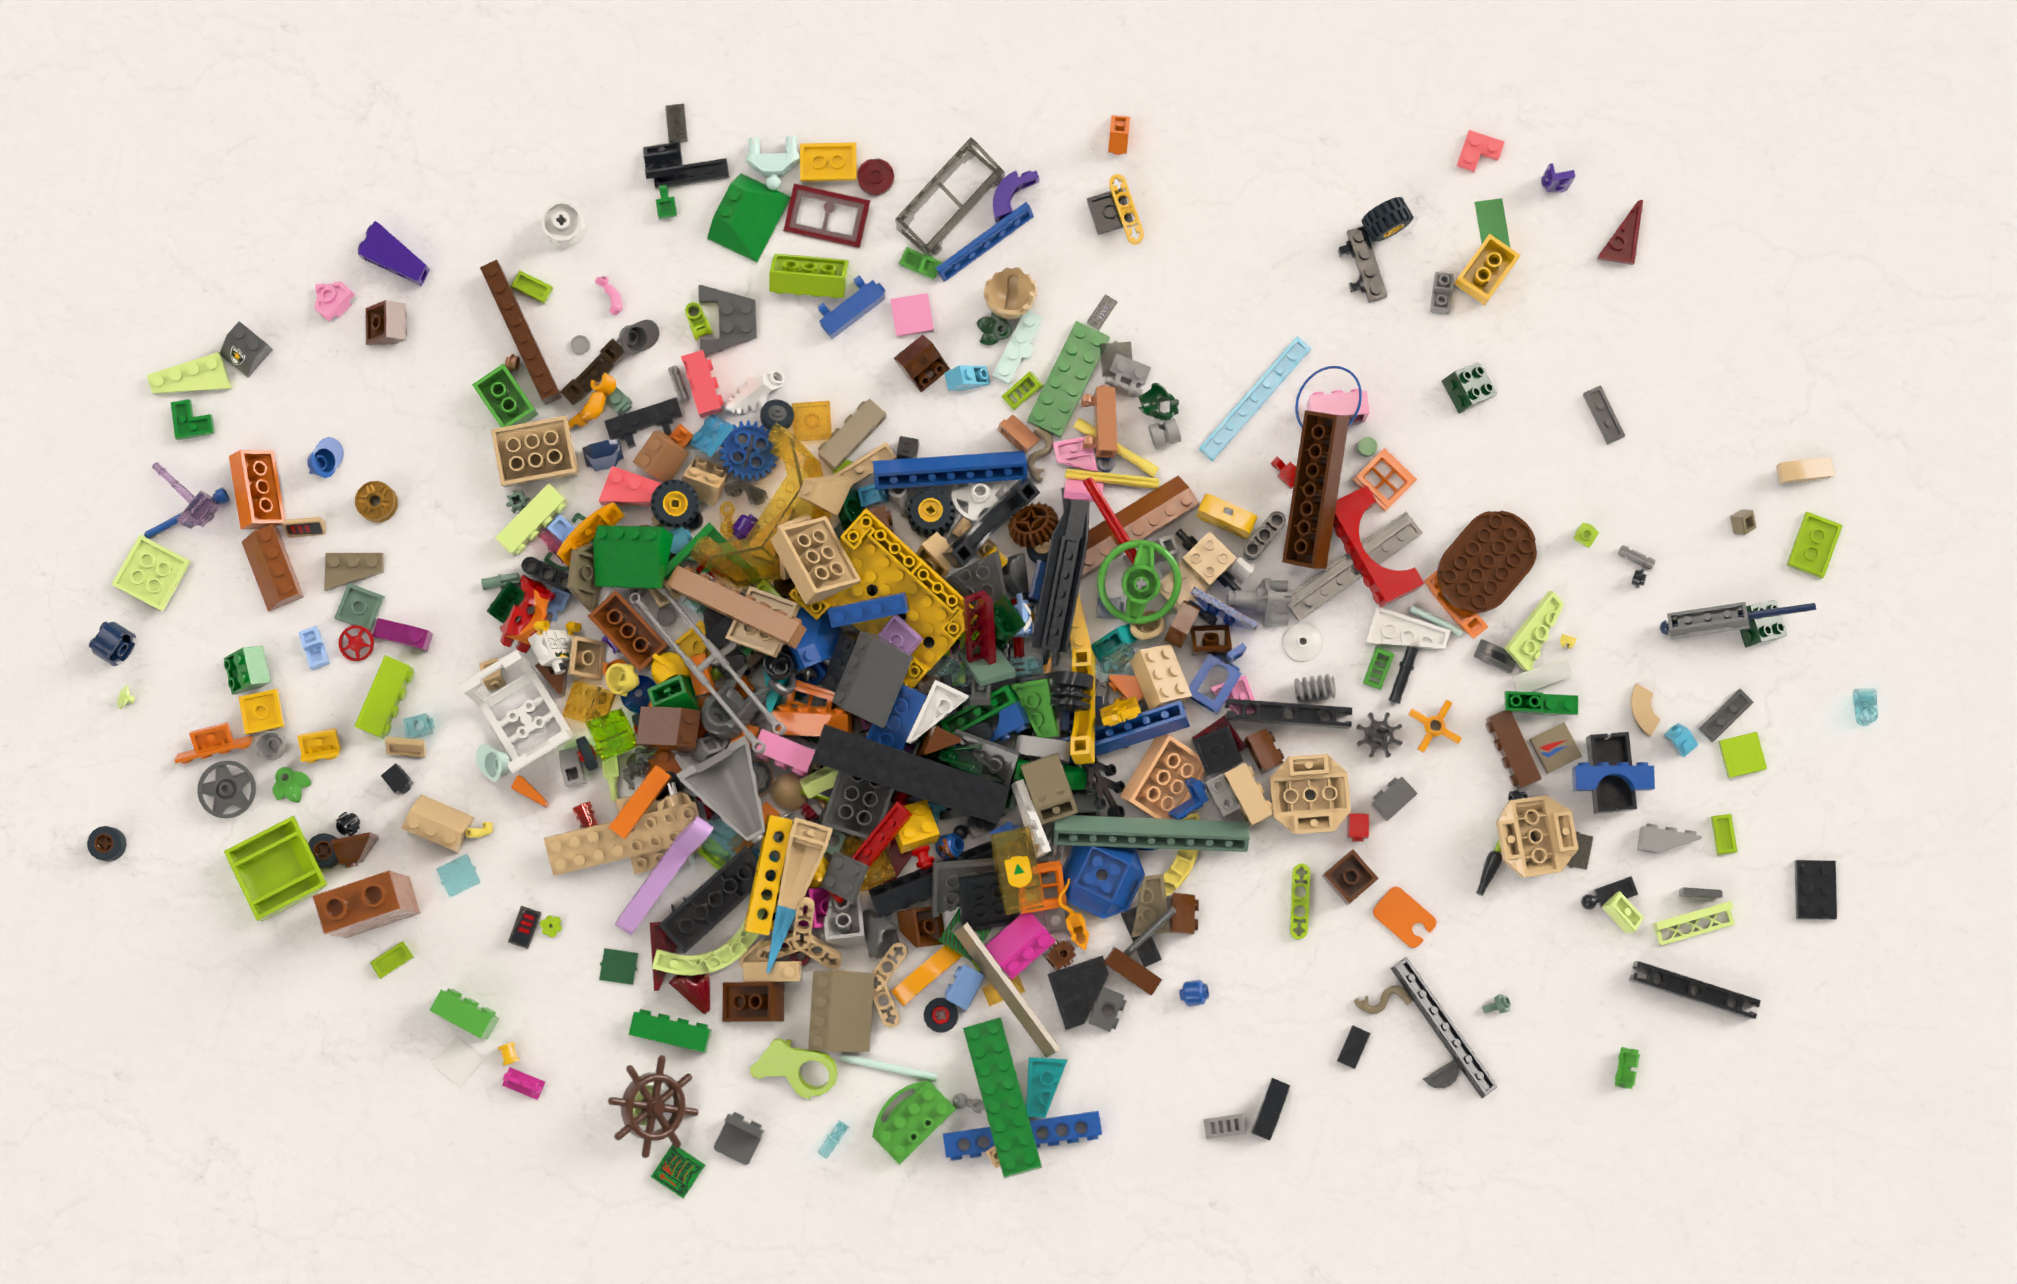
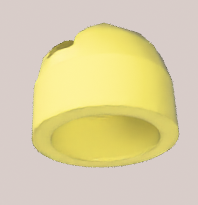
(1567, 639)

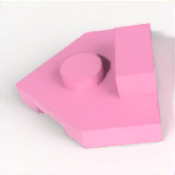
(332, 299)

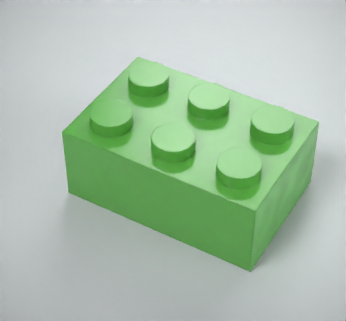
(504, 397)
(464, 1013)

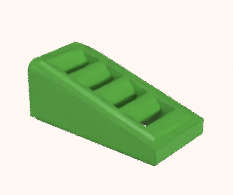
(1390, 655)

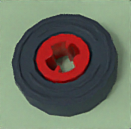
(944, 1024)

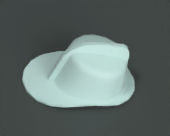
(492, 762)

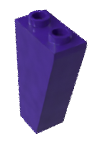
(390, 254)

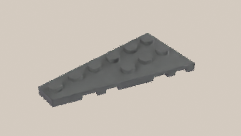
(981, 575)
(945, 880)

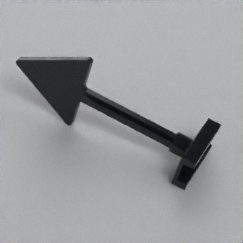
(947, 680)

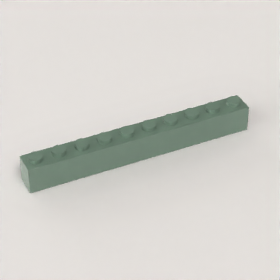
(1151, 833)

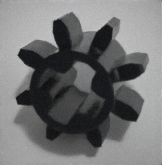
(348, 824)

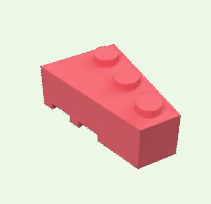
(702, 384)
(627, 489)

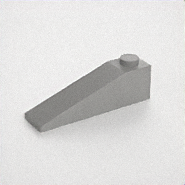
(845, 923)

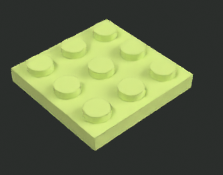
(151, 573)

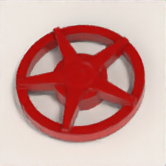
(356, 643)

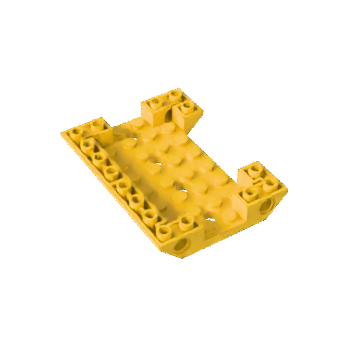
(894, 568)

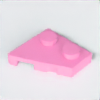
(1071, 453)

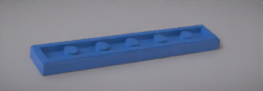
(985, 242)

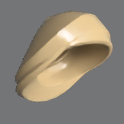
(1148, 630)
(787, 791)

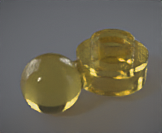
(851, 845)

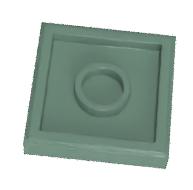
(359, 607)

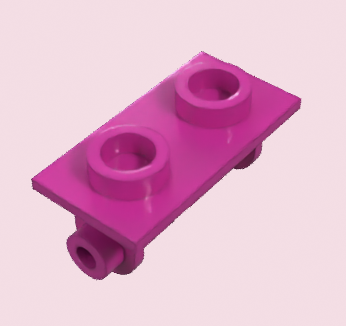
(523, 1083)

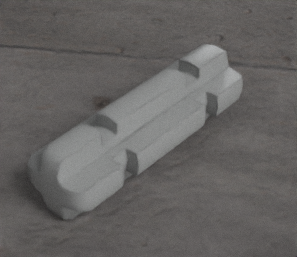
(678, 383)
(1636, 557)

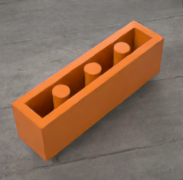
(810, 721)

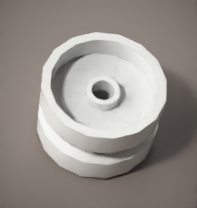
(563, 213)

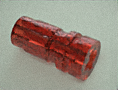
(585, 815)

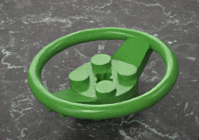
(1141, 569)

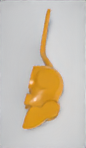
(1075, 923)

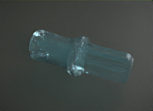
(833, 1139)

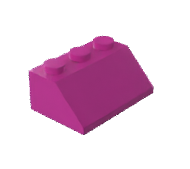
(1019, 944)

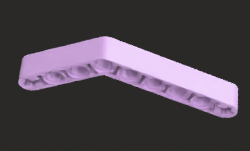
(683, 846)

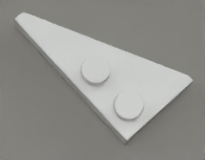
(937, 705)

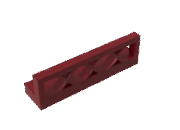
(984, 625)

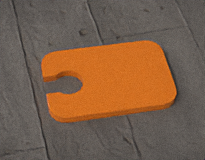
(1400, 913)

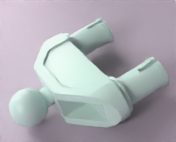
(775, 164)

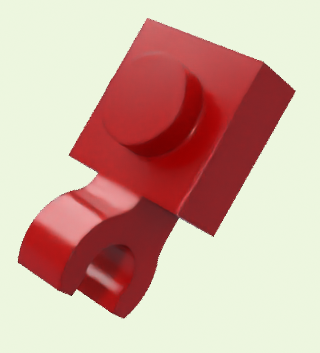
(1287, 473)

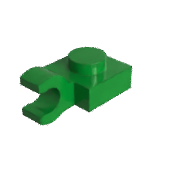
(666, 205)

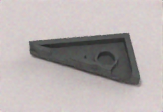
(995, 756)

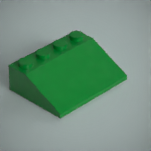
(631, 556)

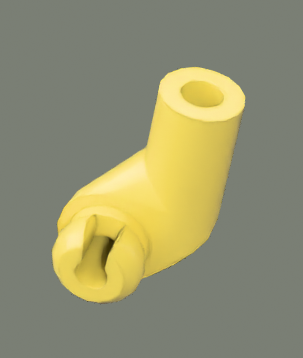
(480, 832)

